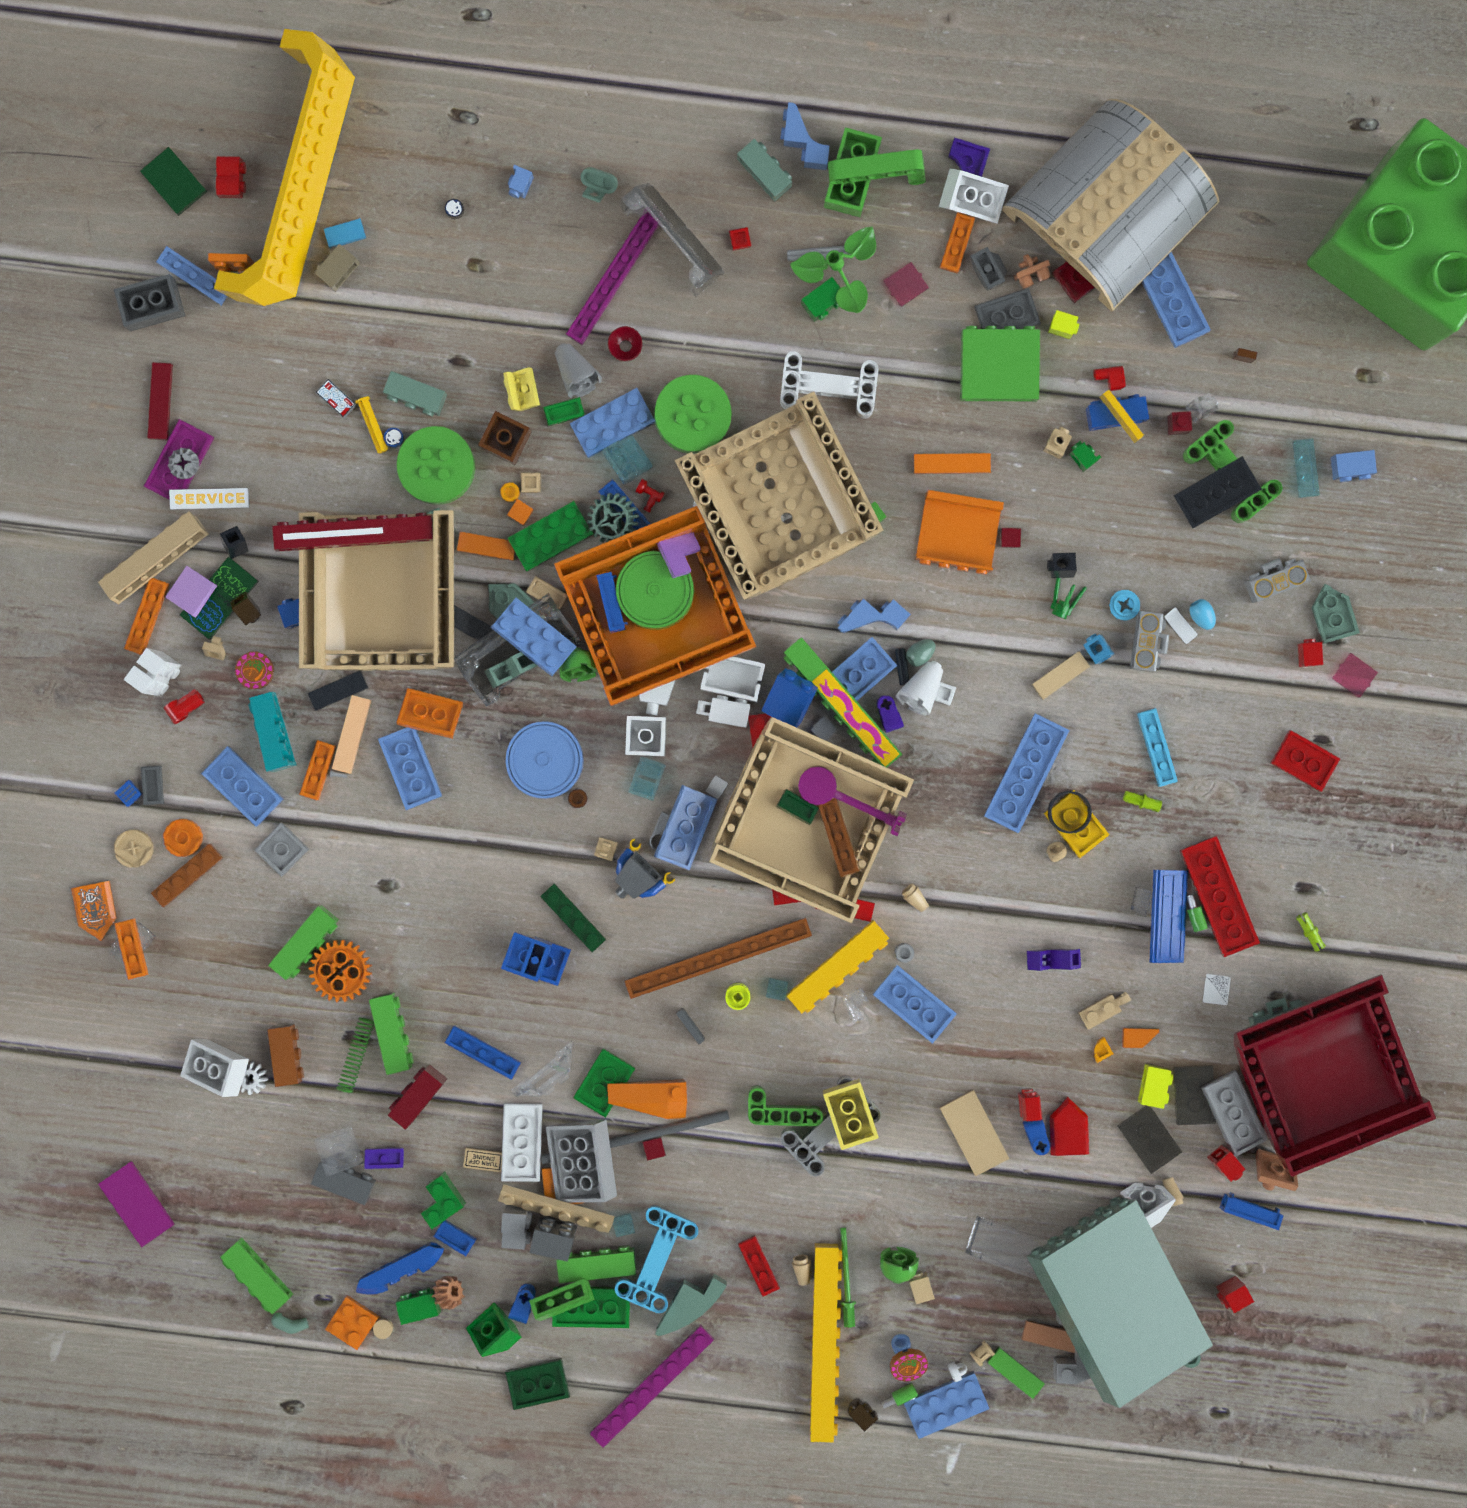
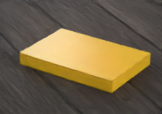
(1070, 815)

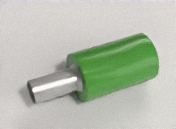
(1196, 915)
(901, 1396)

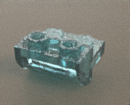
(627, 459)

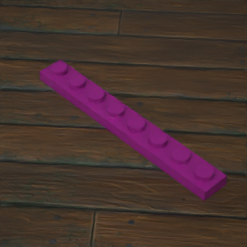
(651, 1386)

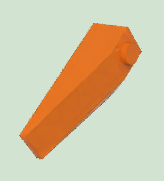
(657, 1098)

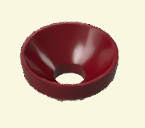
(625, 334)

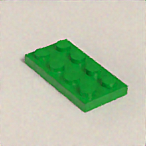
(550, 536)
(603, 1312)

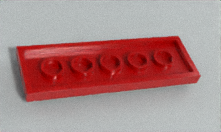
(1219, 896)

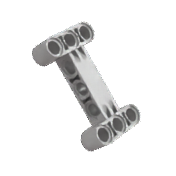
(818, 1137)

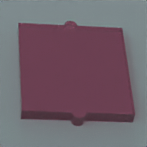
(906, 284)
(1354, 675)

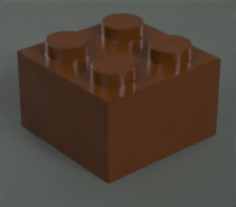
(505, 438)

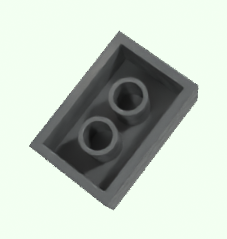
(149, 302)
(553, 1238)

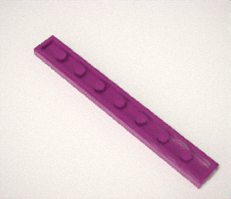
(612, 278)

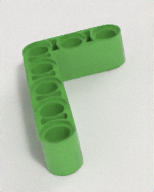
(879, 166)

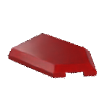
(1068, 1130)

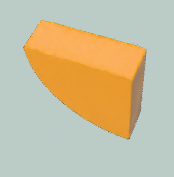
(1102, 1050)

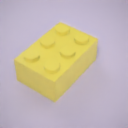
(850, 1114)

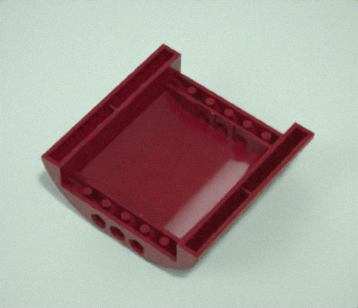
(1331, 1077)

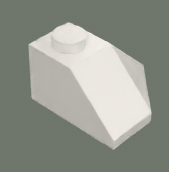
(1152, 1200)

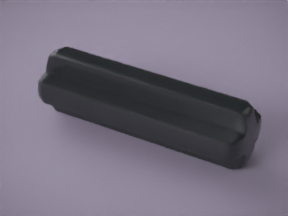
(902, 666)

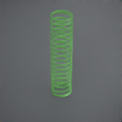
(362, 1052)

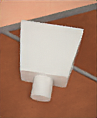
(657, 697)

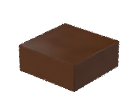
(1245, 355)

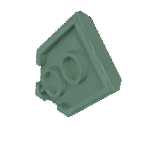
(503, 595)
(1334, 615)

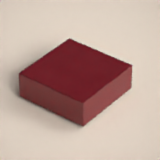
(1010, 537)
(654, 1148)

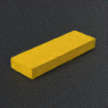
(1121, 416)

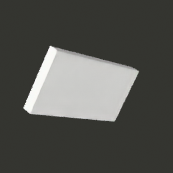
(521, 1142)

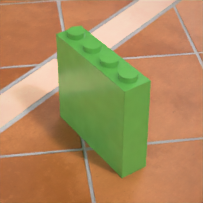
(1000, 364)

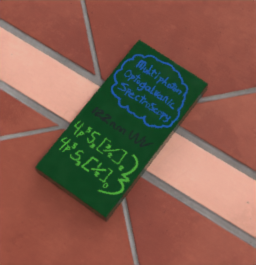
(230, 582)

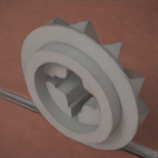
(190, 468)

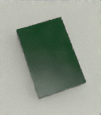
(173, 181)
(537, 1384)

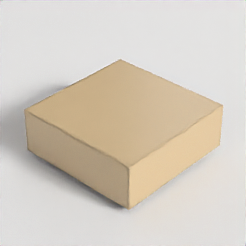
(530, 482)

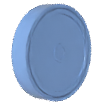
(544, 760)

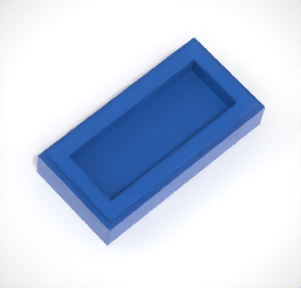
(455, 1237)

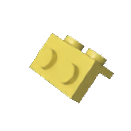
(521, 389)

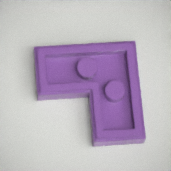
(674, 553)

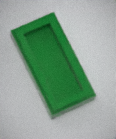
(564, 411)

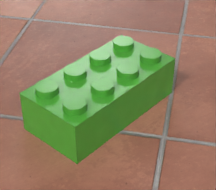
(850, 197)

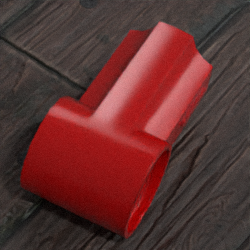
(179, 709)

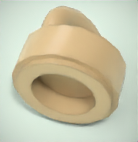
(1056, 851)

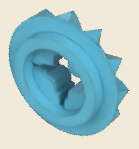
(1133, 603)

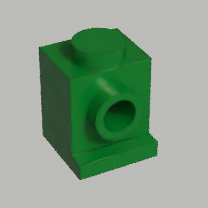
(1083, 455)

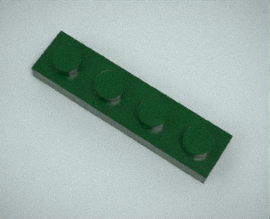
(573, 917)

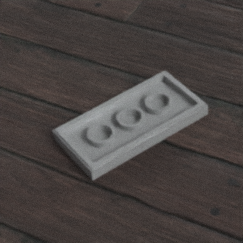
(1234, 1113)

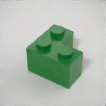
(446, 1198)

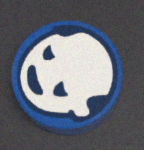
(393, 437)

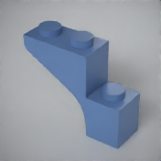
(796, 136)
(864, 614)

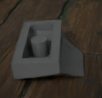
(988, 268)

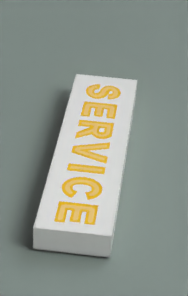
(209, 498)

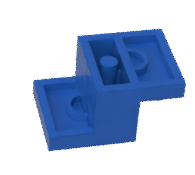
(536, 958)

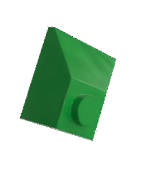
(493, 1331)

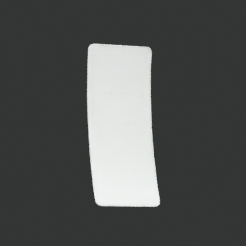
(1180, 625)

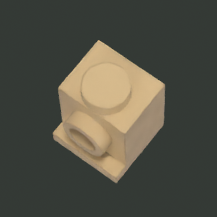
(1054, 448)

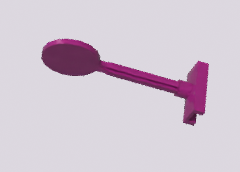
(819, 786)

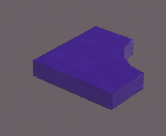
(969, 156)

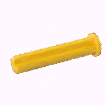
(372, 424)

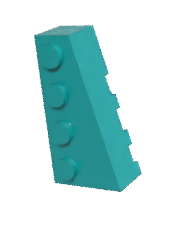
(271, 732)

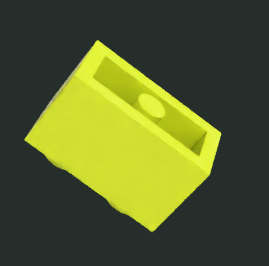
(1155, 1086)

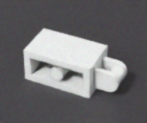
(726, 711)

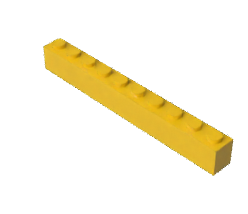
(824, 1342)

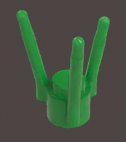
(1062, 608)

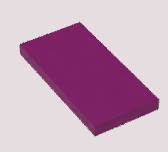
(182, 436)
(136, 1204)

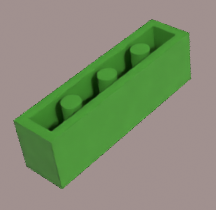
(303, 943)
(390, 1033)
(597, 1265)
(256, 1276)

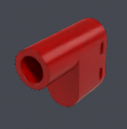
(1114, 375)

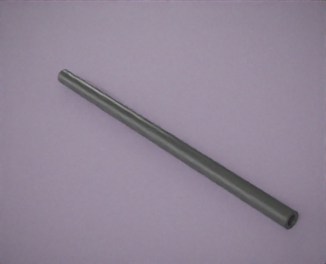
(661, 1131)

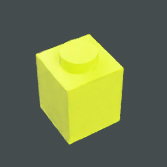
(1064, 324)

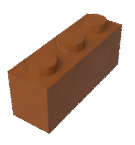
(285, 1055)

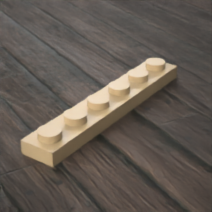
(556, 1208)

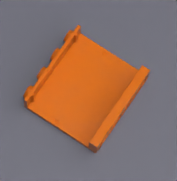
(958, 532)

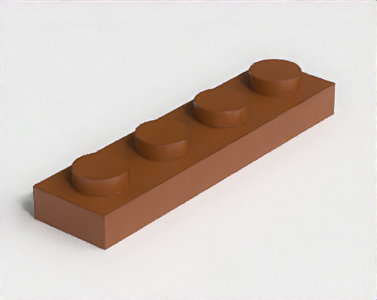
(839, 838)
(187, 875)

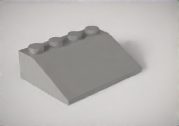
(581, 1161)

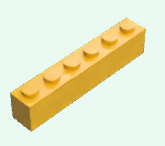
(837, 966)

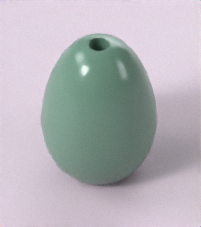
(920, 652)

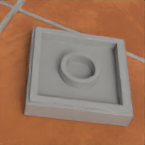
(281, 849)

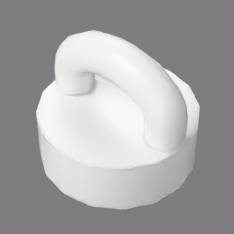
(955, 1373)

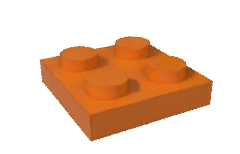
(230, 262)
(352, 1322)

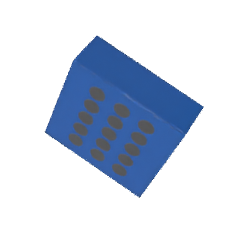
(128, 793)

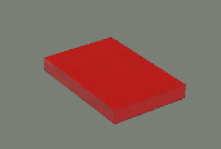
(1305, 760)

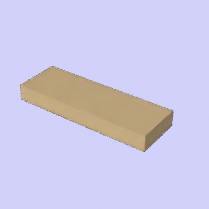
(1060, 675)

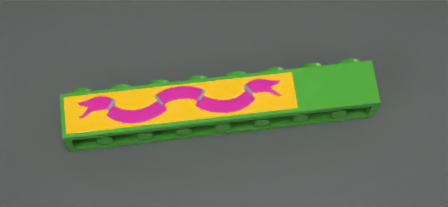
(842, 703)

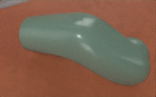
(288, 1325)

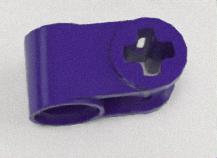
(891, 717)

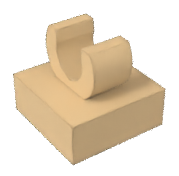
(214, 649)
(605, 849)

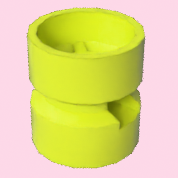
(737, 996)

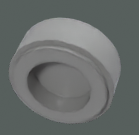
(904, 952)

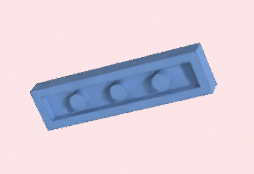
(190, 274)

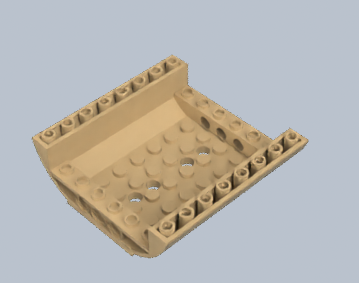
(810, 484)

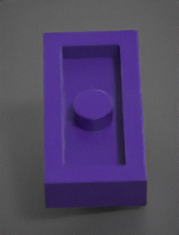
(384, 1158)

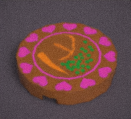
(254, 670)
(908, 1365)

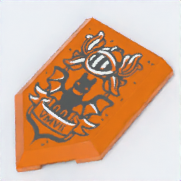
(94, 908)

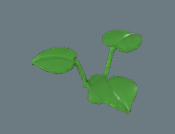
(811, 266)

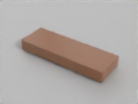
(1047, 1336)

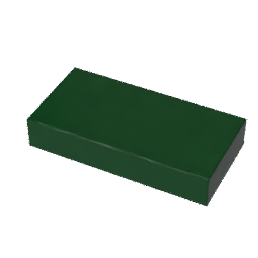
(797, 807)

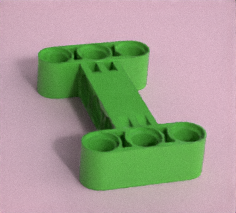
(1221, 455)

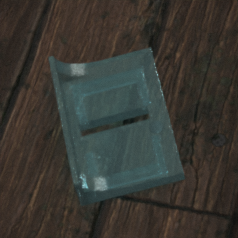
(643, 787)

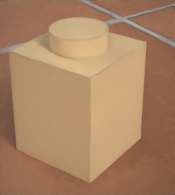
(921, 1287)

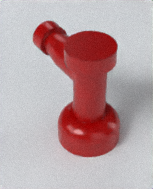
(654, 494)

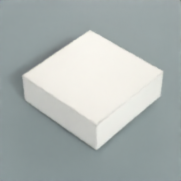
(945, 693)

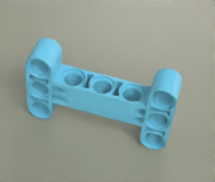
(656, 1259)

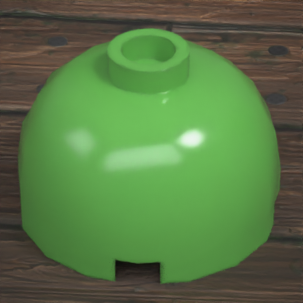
(578, 665)
(899, 1265)

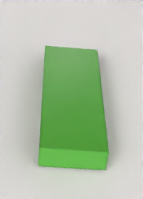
(1016, 1372)

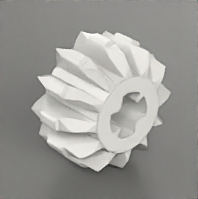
(258, 1079)

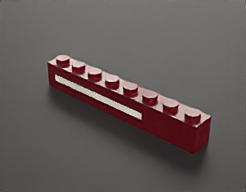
(352, 533)

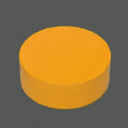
(510, 492)

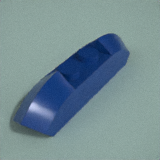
(420, 1258)

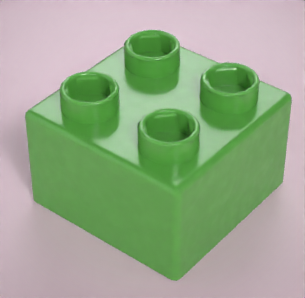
(1406, 238)

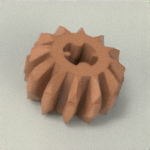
(448, 1292)

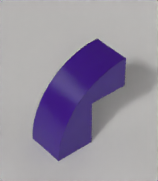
(1053, 959)

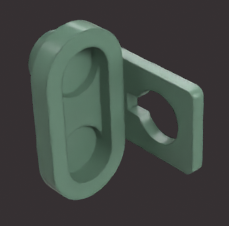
(598, 182)

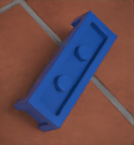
(610, 602)
(1251, 1211)

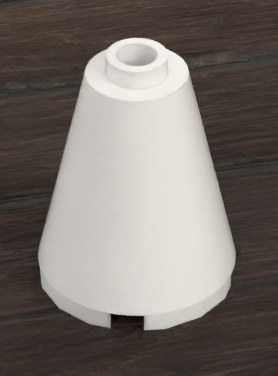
(922, 689)

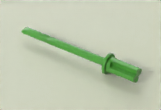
(848, 1305)

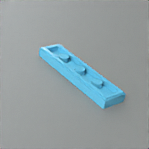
(1157, 747)

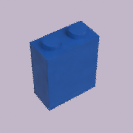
(789, 698)

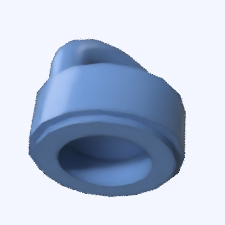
(900, 1343)

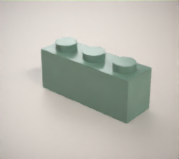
(765, 169)
(414, 394)

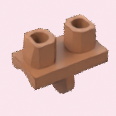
(1040, 269)

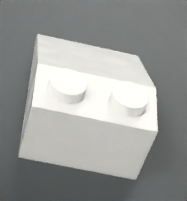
(973, 195)

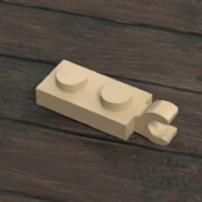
(1103, 1009)

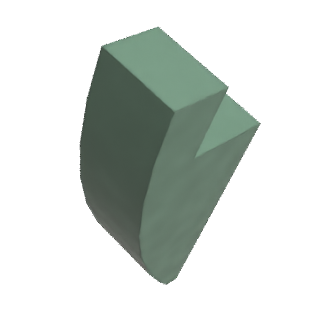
(509, 669)
(690, 1304)

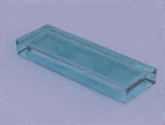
(1306, 468)

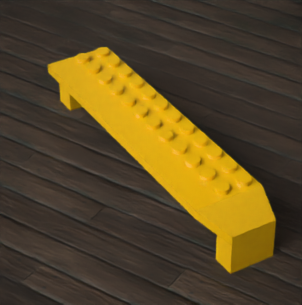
(304, 179)

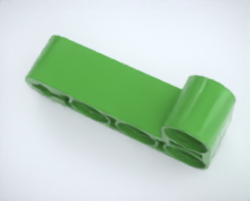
(785, 1111)

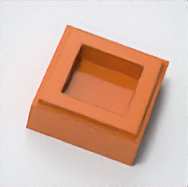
(520, 512)

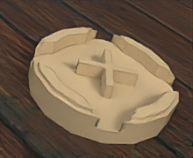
(133, 848)

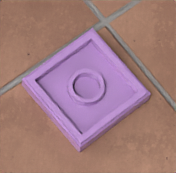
(191, 591)

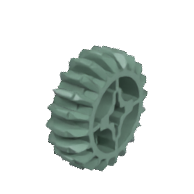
(609, 512)

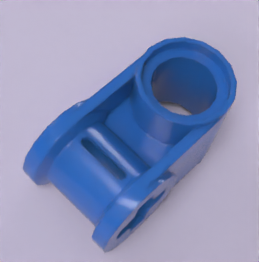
(1037, 1132)
(521, 1306)

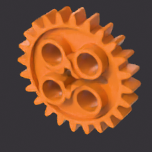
(330, 957)

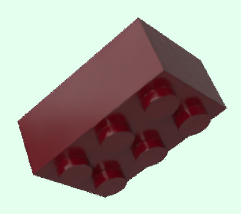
(416, 1096)

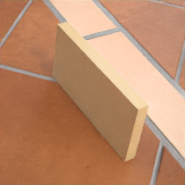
(974, 1132)

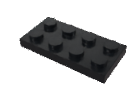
(1217, 492)

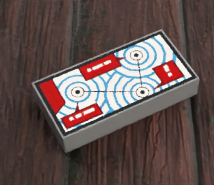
(336, 398)

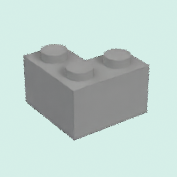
(515, 1227)

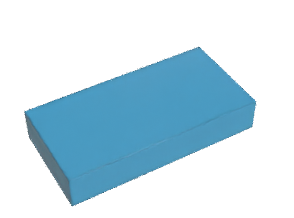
(345, 233)

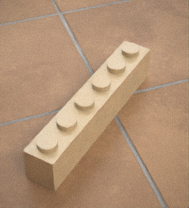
(153, 557)

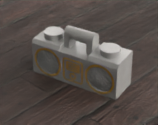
(1286, 578)
(1145, 642)

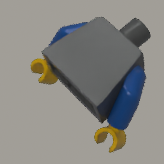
(637, 875)

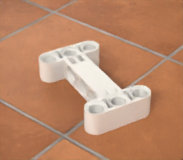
(830, 384)

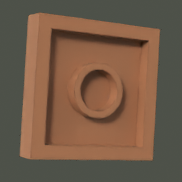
(1272, 1172)

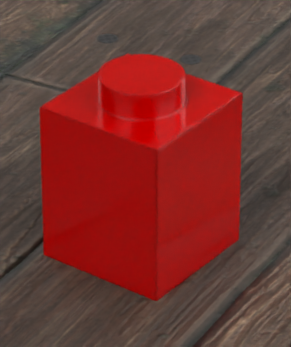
(1310, 653)

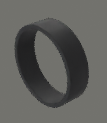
(1088, 815)

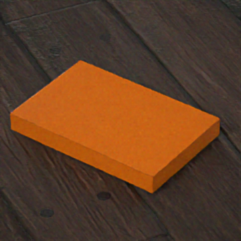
(429, 713)

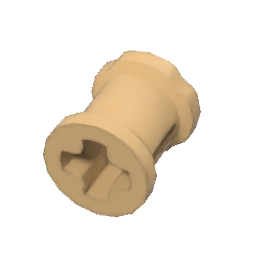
(982, 1353)

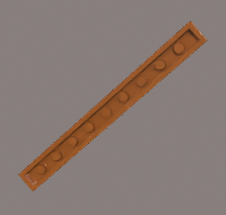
(718, 958)

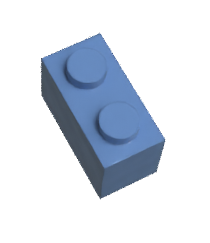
(1353, 465)

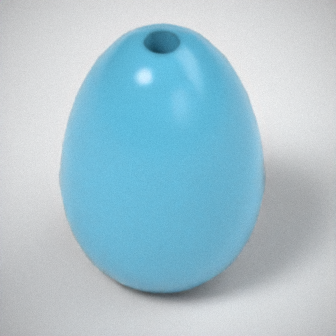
(1203, 614)

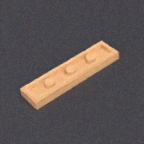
(351, 734)

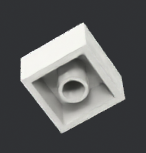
(645, 736)

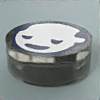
(454, 208)

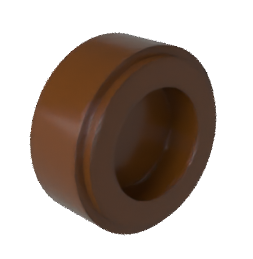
(577, 798)

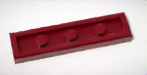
(160, 401)

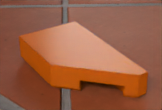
(1137, 1037)

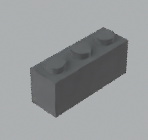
(345, 1184)

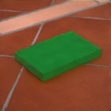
(594, 1089)

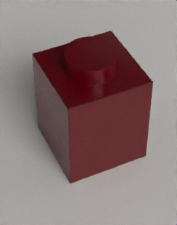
(1179, 423)

